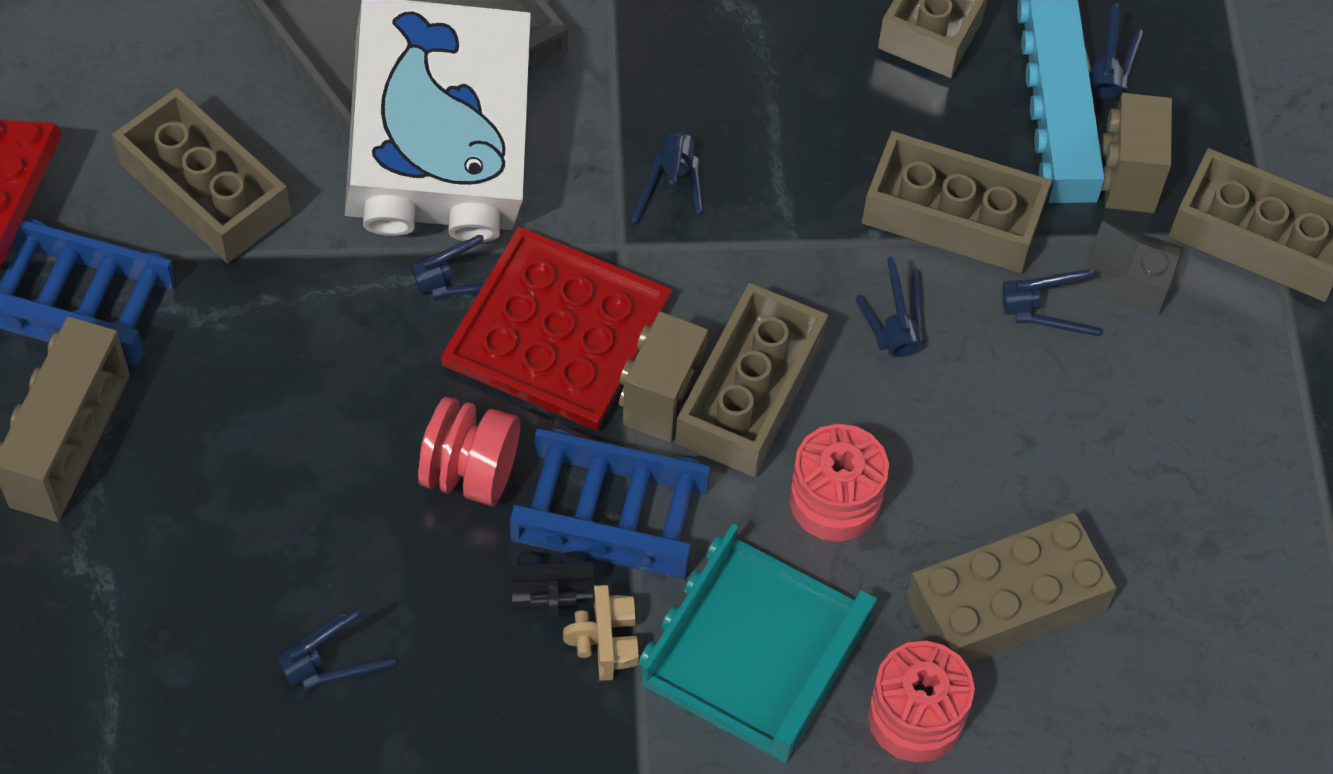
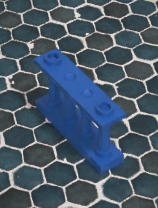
(40, 317)
(601, 542)

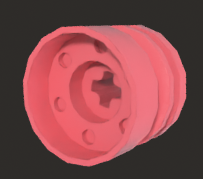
(460, 448)
(838, 482)
(910, 721)

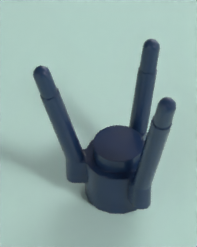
(1107, 75)
(675, 159)
(434, 271)
(1024, 295)
(901, 334)
(302, 659)

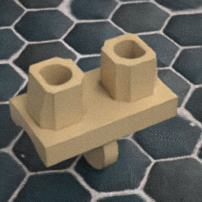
(612, 652)

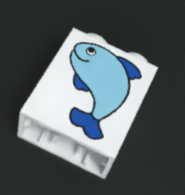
(438, 118)

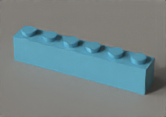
(1061, 100)

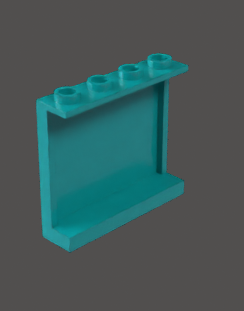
(754, 646)

